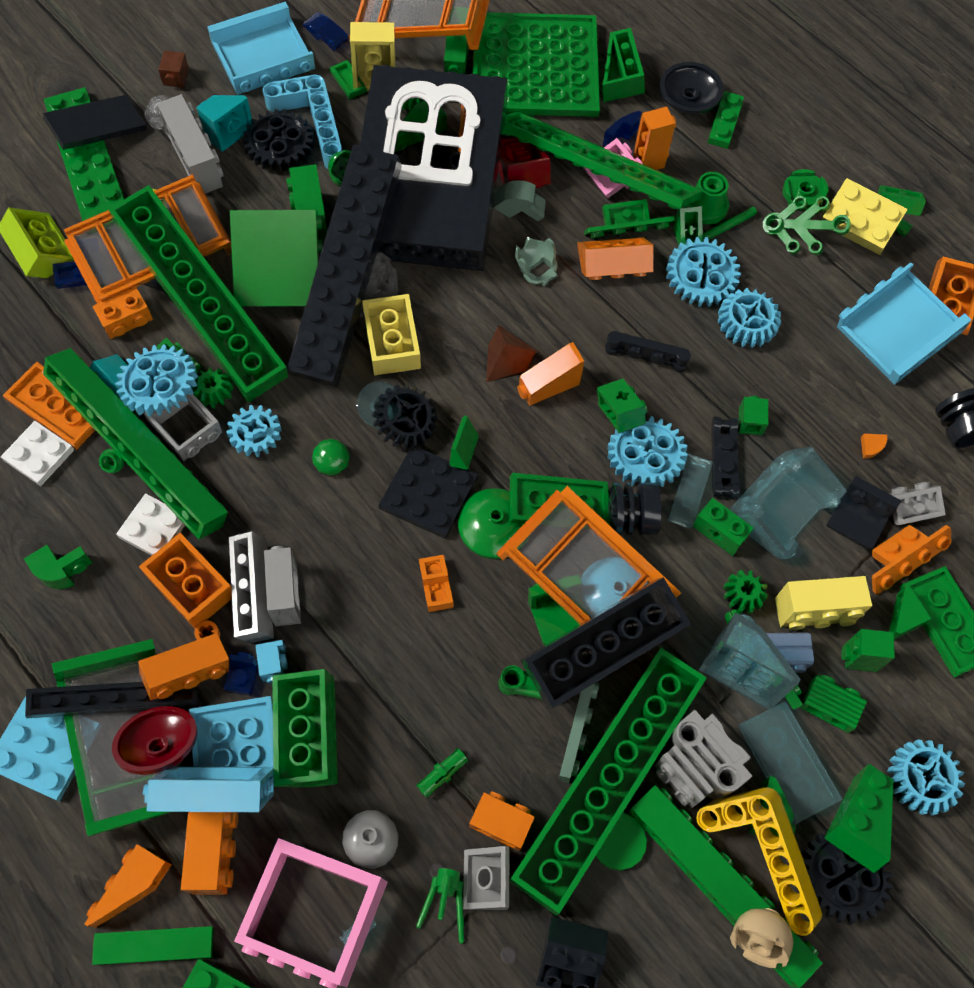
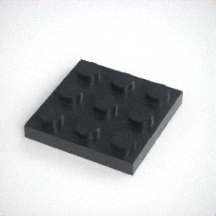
(428, 492)

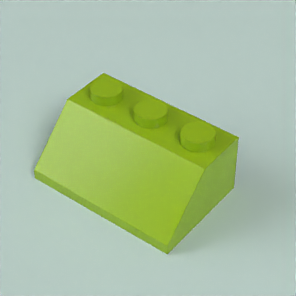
(34, 241)

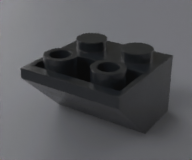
(572, 955)

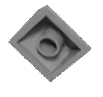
(486, 878)

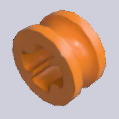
(206, 625)

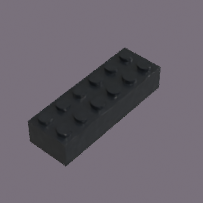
(605, 642)

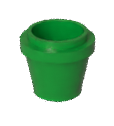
(713, 198)

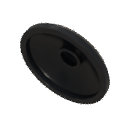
(691, 87)

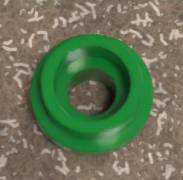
(107, 464)

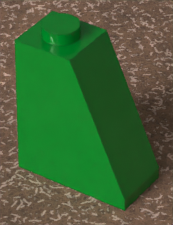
(456, 54)

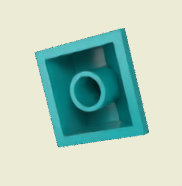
(224, 119)

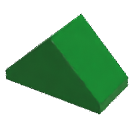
(688, 224)
(907, 613)

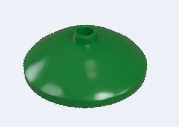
(477, 527)

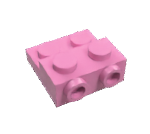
(606, 186)

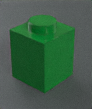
(753, 415)

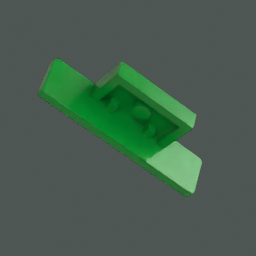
(627, 216)

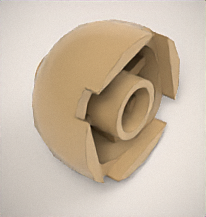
(763, 937)

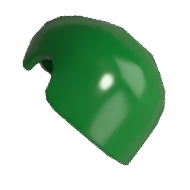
(330, 457)

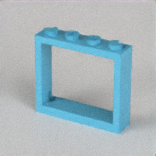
(210, 789)

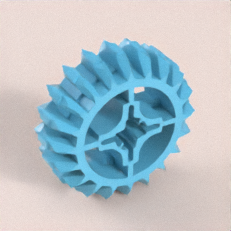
(759, 327)
(937, 759)

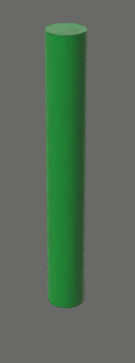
(730, 223)

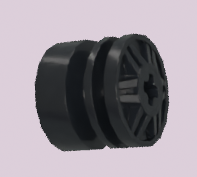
(958, 416)
(639, 508)

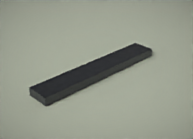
(100, 699)

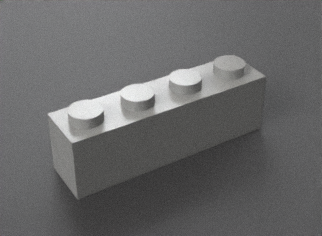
(248, 586)

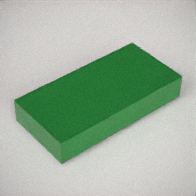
(343, 75)

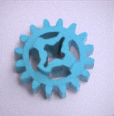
(256, 433)

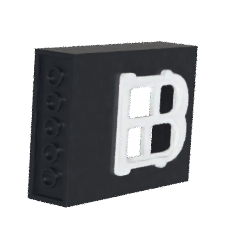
(438, 212)

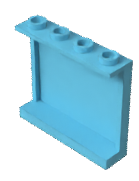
(260, 48)
(900, 324)

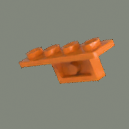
(905, 553)

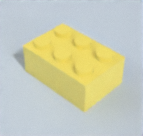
(370, 45)
(870, 214)
(391, 334)
(823, 602)

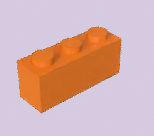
(655, 137)
(184, 667)

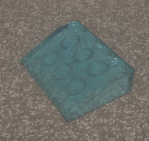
(749, 663)

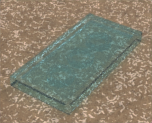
(790, 758)

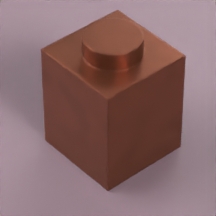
(173, 69)

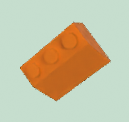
(616, 257)

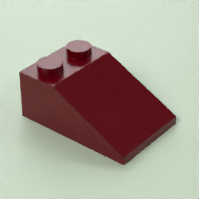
(523, 163)

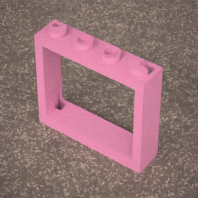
(358, 934)

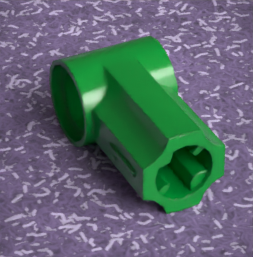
(524, 687)

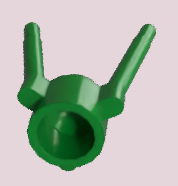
(447, 883)

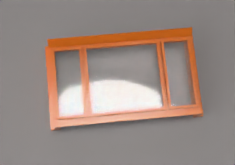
(428, 17)
(111, 262)
(578, 557)

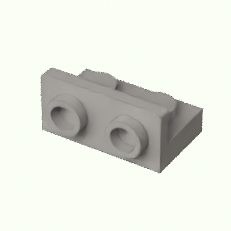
(918, 503)

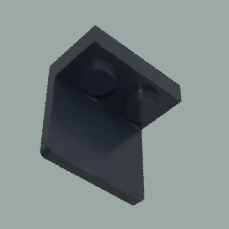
(863, 512)

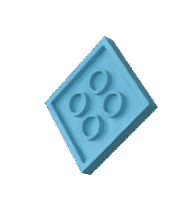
(234, 734)
(37, 753)

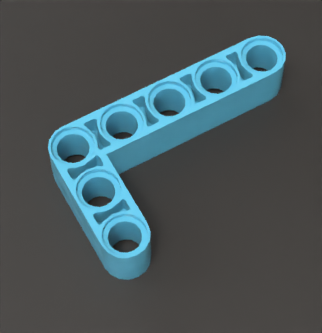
(307, 92)

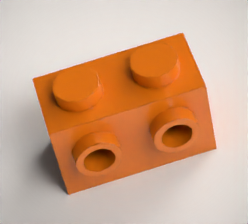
(123, 312)

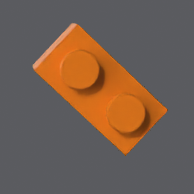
(502, 821)

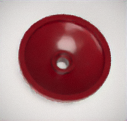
(154, 740)

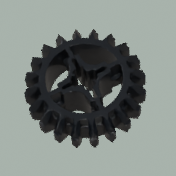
(396, 400)

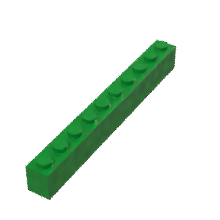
(135, 443)

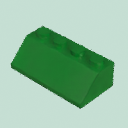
(304, 729)

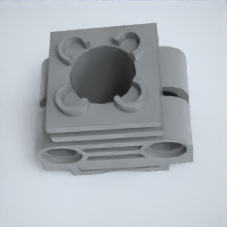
(700, 763)

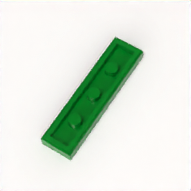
(153, 945)

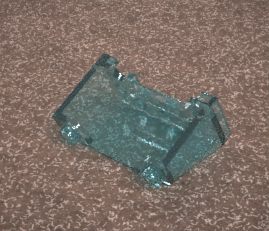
(787, 499)

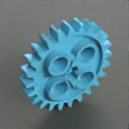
(724, 274)
(156, 380)
(648, 453)

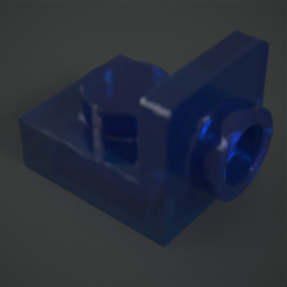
(241, 674)

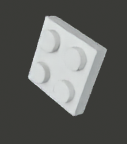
(37, 453)
(150, 525)

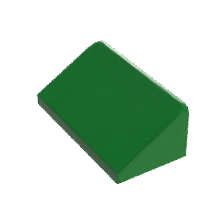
(911, 200)
(464, 444)

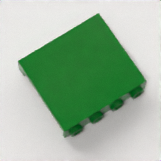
(274, 255)

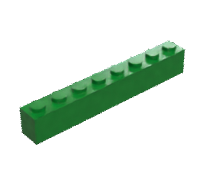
(714, 874)

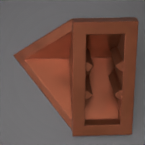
(507, 355)

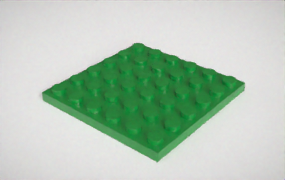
(546, 62)

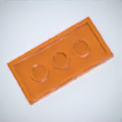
(48, 407)

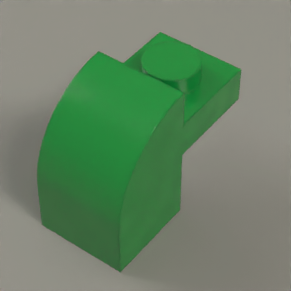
(57, 572)

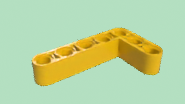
(772, 848)

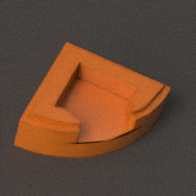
(872, 444)

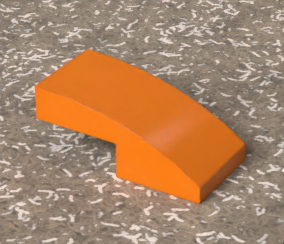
(436, 583)

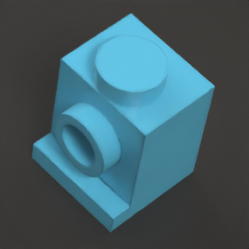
(271, 660)

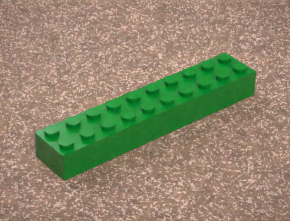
(198, 293)
(607, 782)

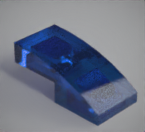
(326, 29)
(624, 128)

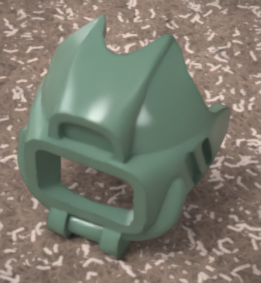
(532, 255)

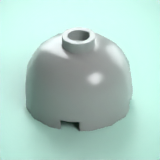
(370, 839)

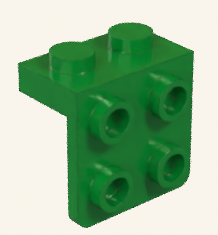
(548, 615)

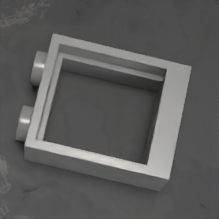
(197, 441)
(282, 586)

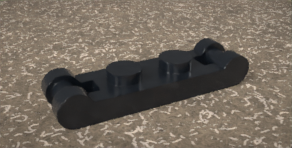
(647, 349)
(725, 457)

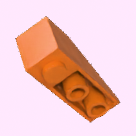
(135, 880)

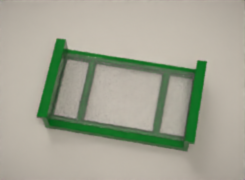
(107, 792)

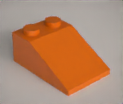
(954, 286)

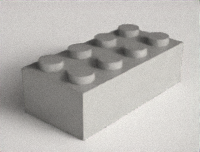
(191, 143)

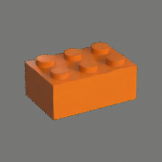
(187, 580)
(209, 853)

